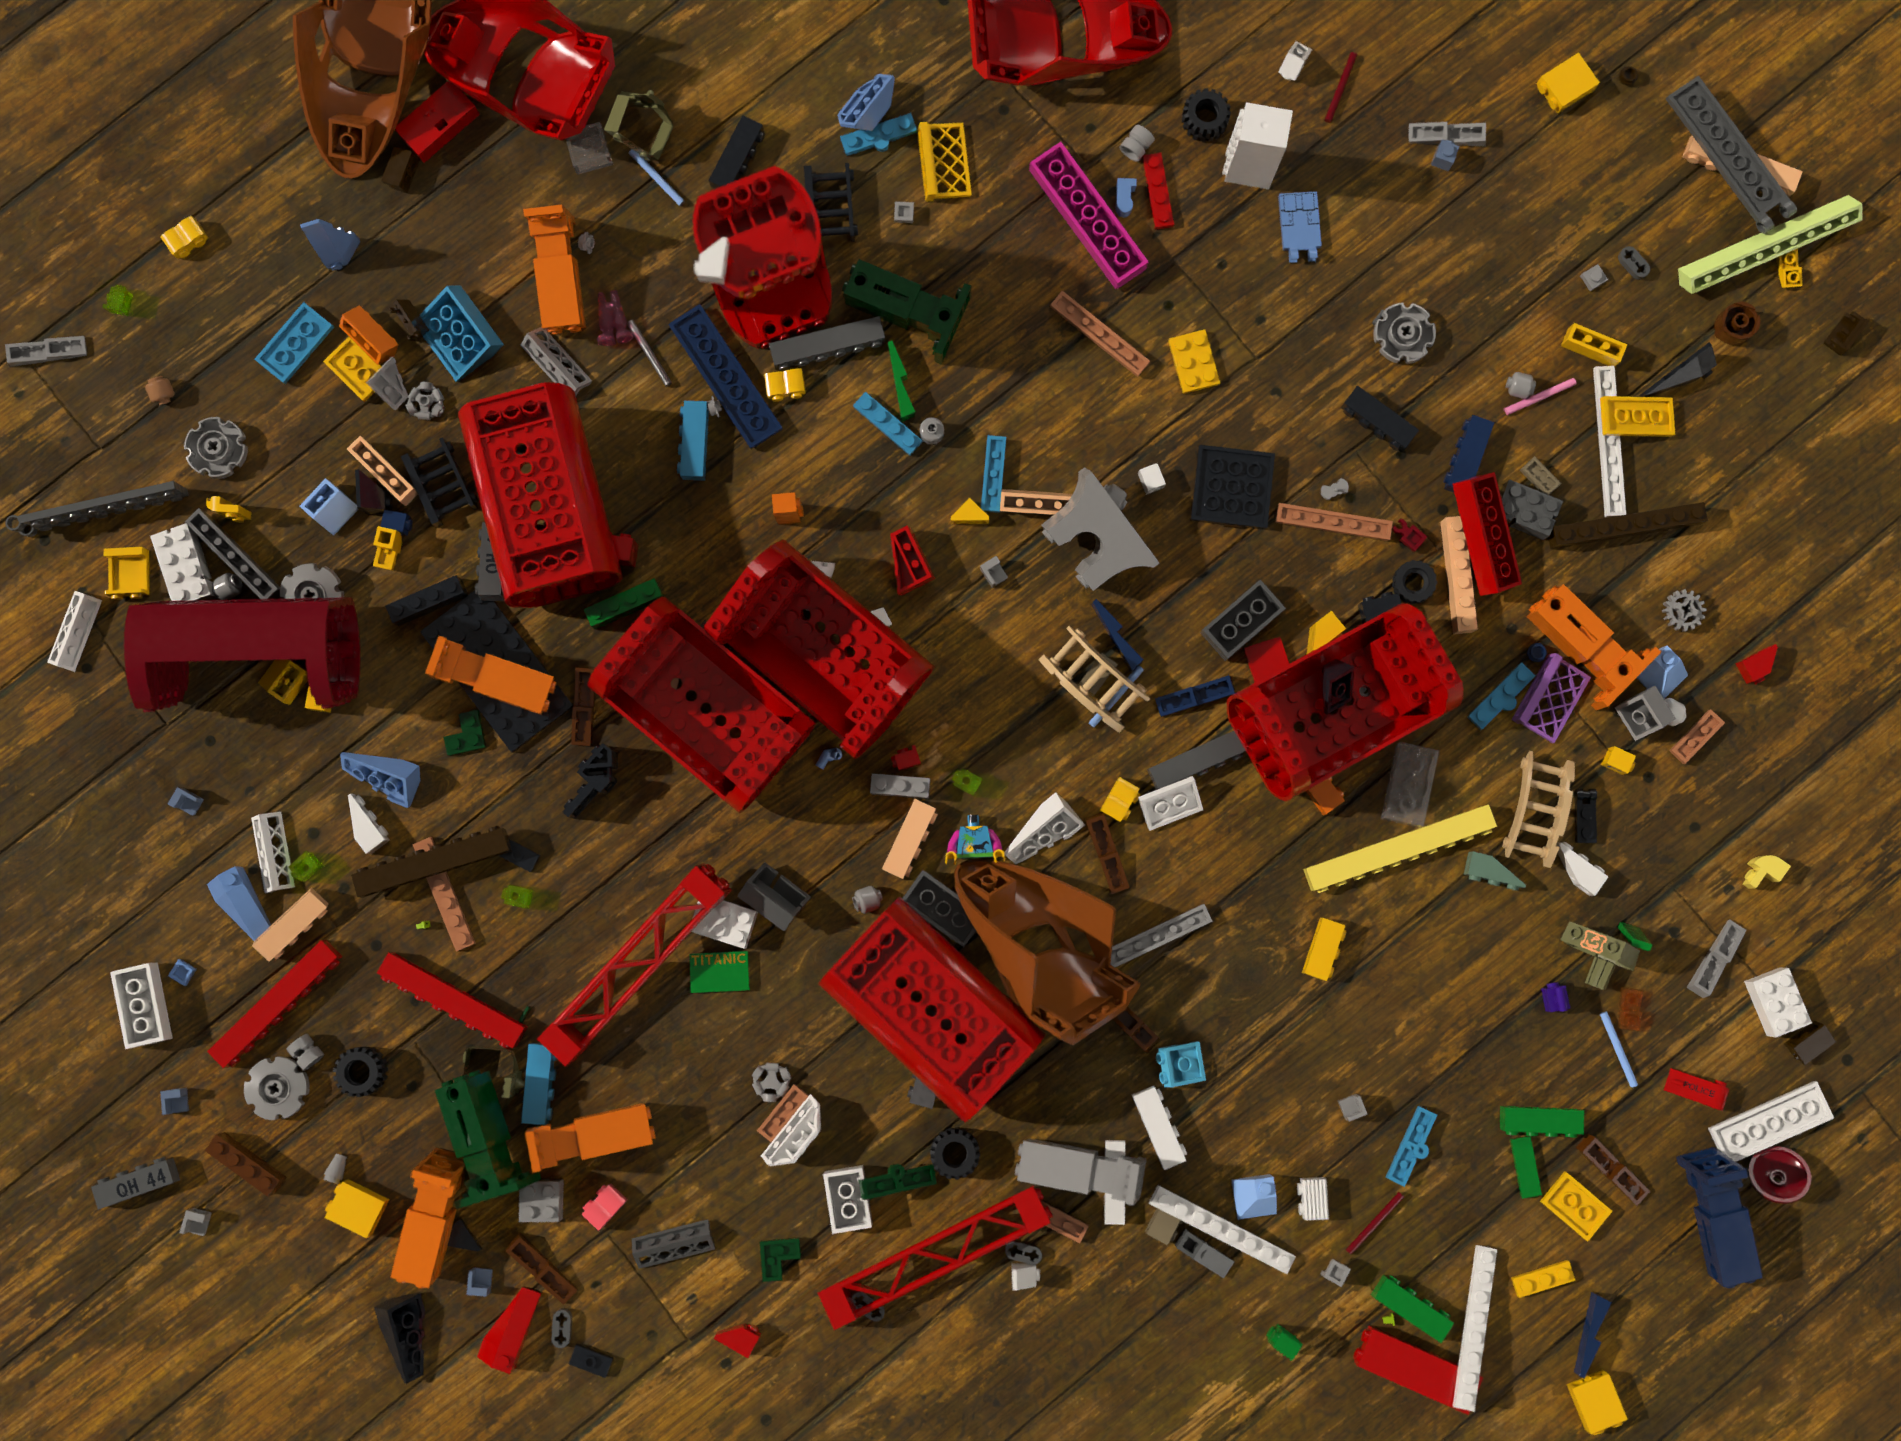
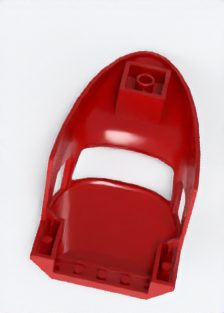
(1022, 38)
(560, 80)

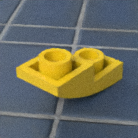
(1788, 269)

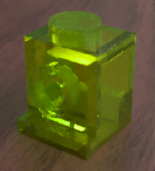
(118, 300)
(970, 788)
(297, 866)
(524, 896)

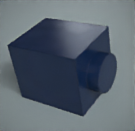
(397, 521)

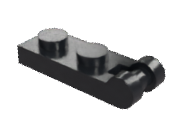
(1585, 816)

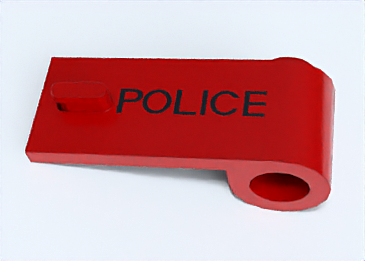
(1697, 1089)

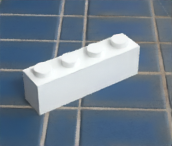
(1159, 1128)

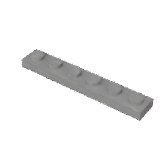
(1160, 935)

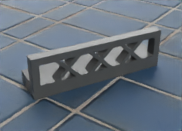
(671, 1241)

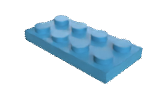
(294, 343)

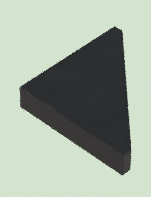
(462, 1237)

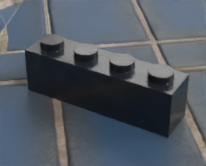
(737, 153)
(1380, 419)
(426, 600)

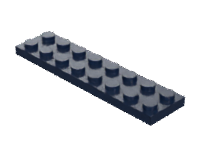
(725, 376)

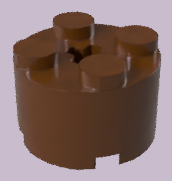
(1737, 323)

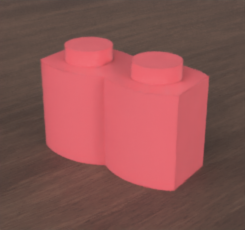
(604, 1206)

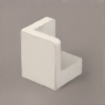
(1151, 478)

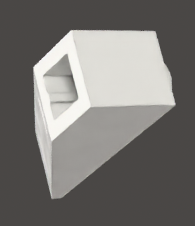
(365, 828)
(1581, 872)

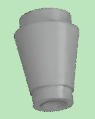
(336, 1168)

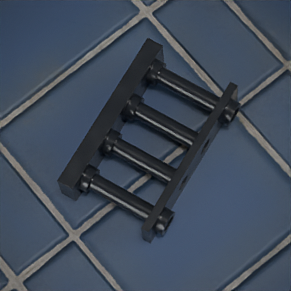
(812, 178)
(427, 498)

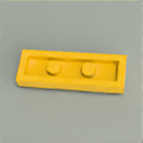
(1543, 1278)

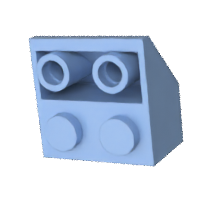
(329, 506)

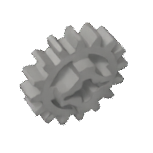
(1676, 613)

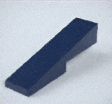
(1112, 627)
(1195, 696)
(1589, 1345)

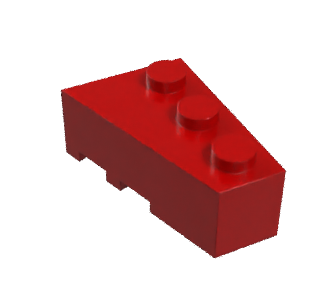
(910, 563)

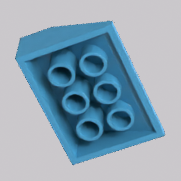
(459, 332)

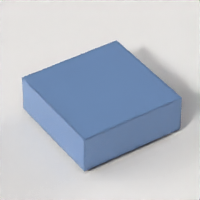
(182, 972)

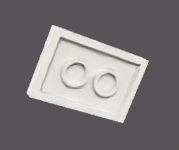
(1170, 803)

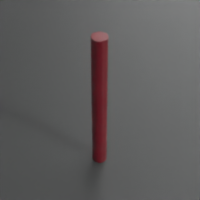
(1340, 88)
(1375, 1223)

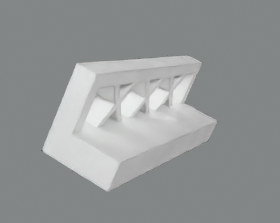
(74, 631)
(266, 855)

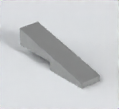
(1461, 134)
(46, 350)
(1716, 959)

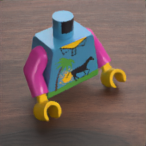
(974, 842)

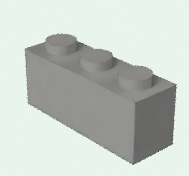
(900, 786)

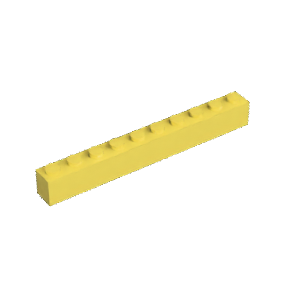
(1399, 848)

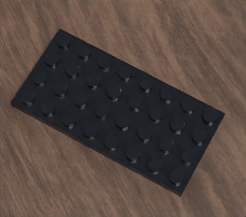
(483, 630)

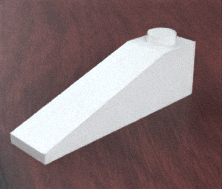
(1048, 824)

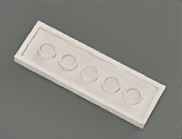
(1771, 1122)

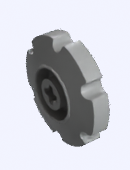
(1418, 337)
(225, 437)
(308, 579)
(263, 1094)

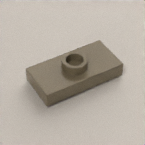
(1540, 476)

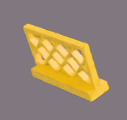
(928, 157)

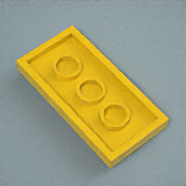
(1637, 416)

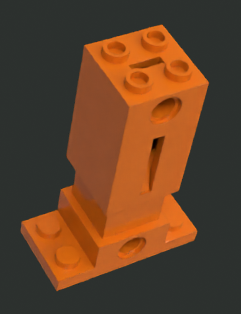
(556, 269)
(1589, 642)
(491, 676)
(590, 1136)
(429, 1219)

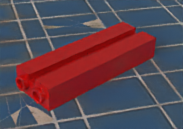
(1408, 1366)

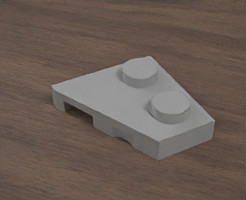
(389, 384)

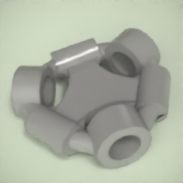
(425, 402)
(771, 1081)

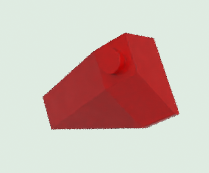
(507, 1336)

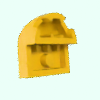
(227, 509)

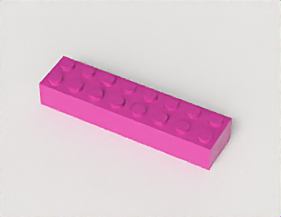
(1088, 215)

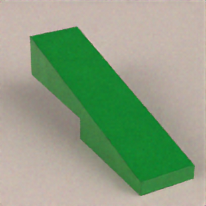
(900, 375)

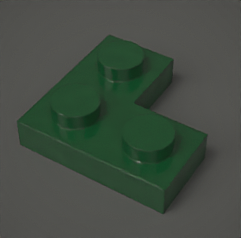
(471, 737)
(773, 1253)

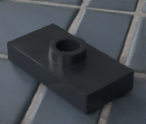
(521, 856)
(591, 1360)

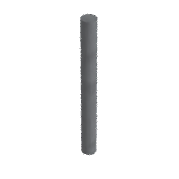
(649, 353)

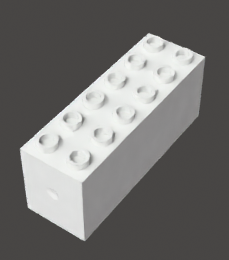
(1257, 145)

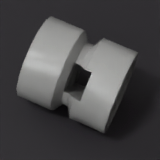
(1136, 143)
(305, 1052)

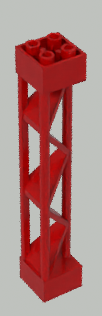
(561, 1036)
(838, 1300)

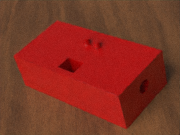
(437, 121)

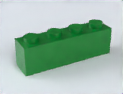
(623, 604)
(1542, 1120)
(1412, 1308)

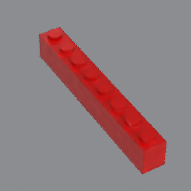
(452, 1000)
(274, 1004)

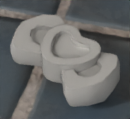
(1335, 489)

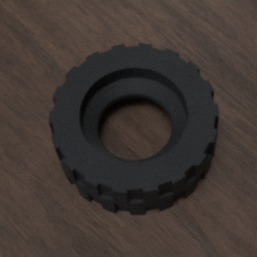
(1414, 567)

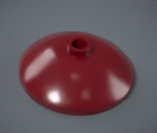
(1780, 1164)

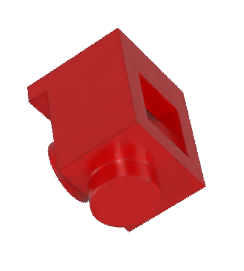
(906, 758)

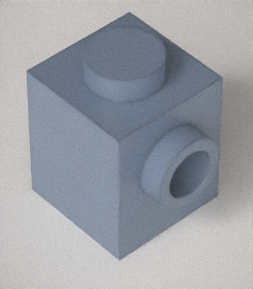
(1445, 155)

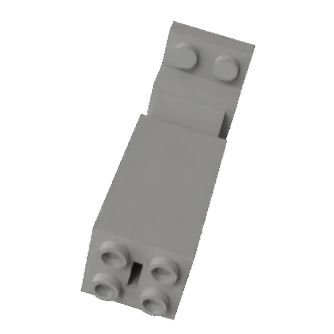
(1080, 1170)

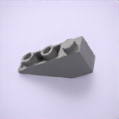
(1203, 1253)

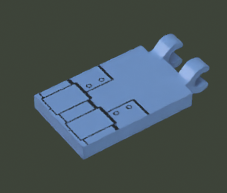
(1300, 224)

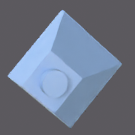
(1664, 672)
(1254, 1196)

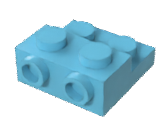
(1181, 1064)

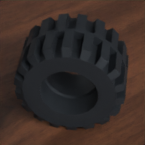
(1213, 102)
(344, 1071)
(959, 1170)

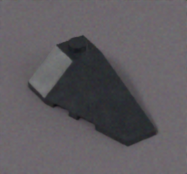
(1690, 370)
(402, 1328)

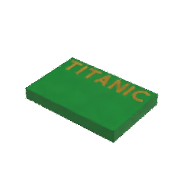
(719, 971)

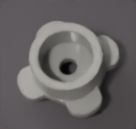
(586, 242)
(714, 407)

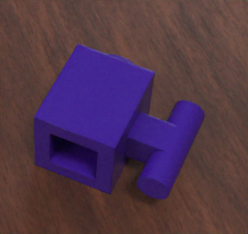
(1555, 997)

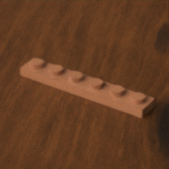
(1100, 333)
(1334, 522)
(448, 904)

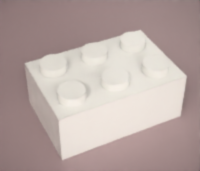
(728, 924)
(1778, 1002)
(844, 1200)

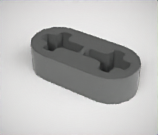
(1633, 263)
(1022, 1257)
(868, 1299)
(556, 1328)

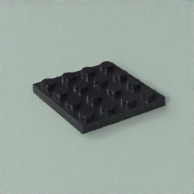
(1232, 486)

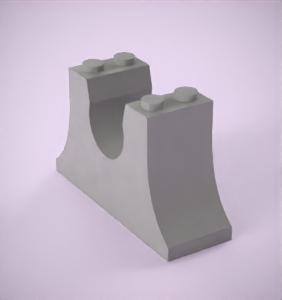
(1117, 542)

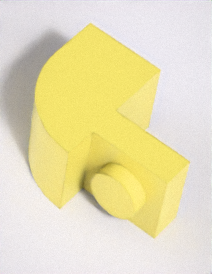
(1765, 866)

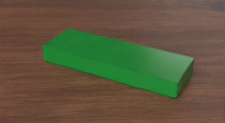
(1635, 936)
(1525, 1167)

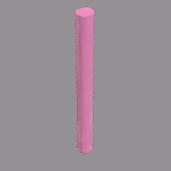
(1540, 396)

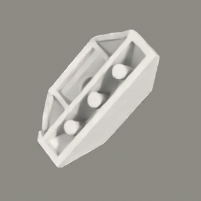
(795, 1135)

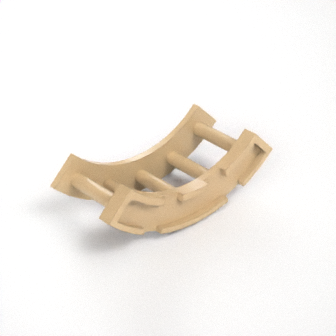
(1081, 692)
(1560, 812)

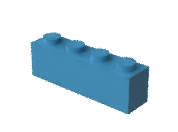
(694, 440)
(538, 1085)

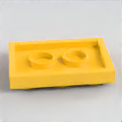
(1194, 361)
(353, 367)
(1576, 1206)

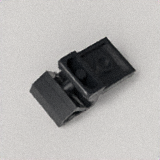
(602, 758)

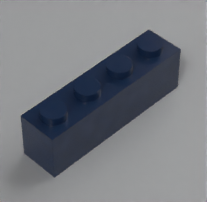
(1469, 452)

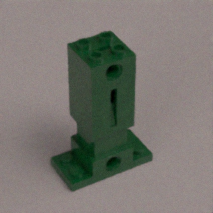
(906, 304)
(480, 1137)

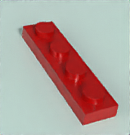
(1158, 191)

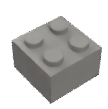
(1645, 713)
(541, 1201)

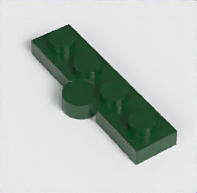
(897, 1181)

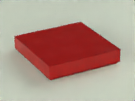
(1266, 658)

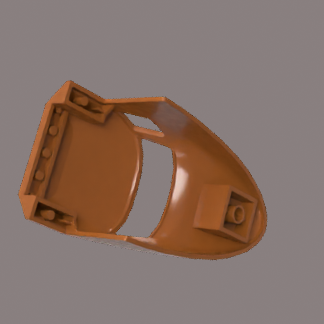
(369, 36)
(1059, 987)

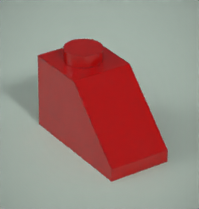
(1757, 665)
(739, 1338)

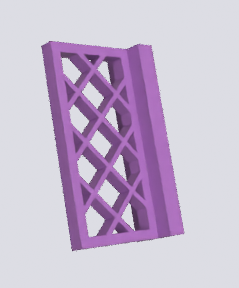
(1540, 686)

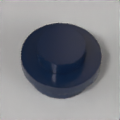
(1537, 652)

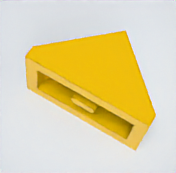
(969, 514)

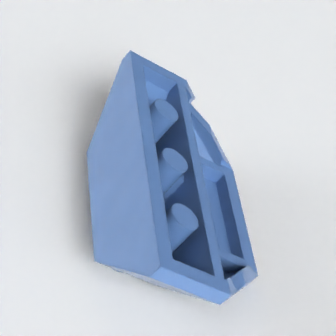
(868, 104)

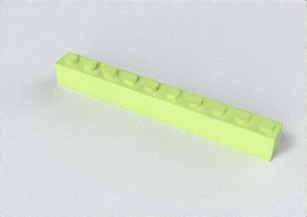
(1770, 245)

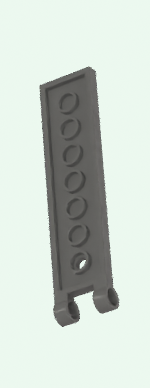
(1730, 152)
(97, 507)

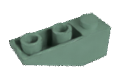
(1486, 867)

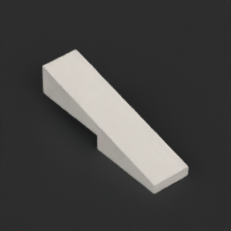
(1114, 1209)

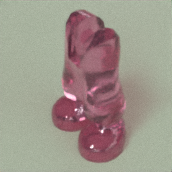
(612, 316)

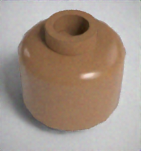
(159, 390)

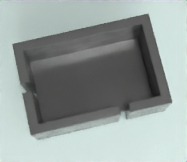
(1530, 508)
(778, 903)

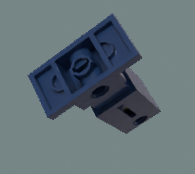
(1721, 1218)

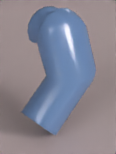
(828, 755)

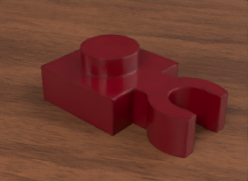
(1411, 537)

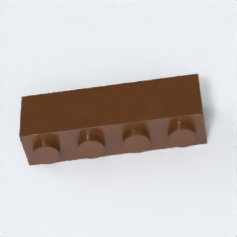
(245, 1164)

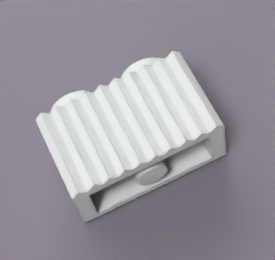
(1313, 1198)

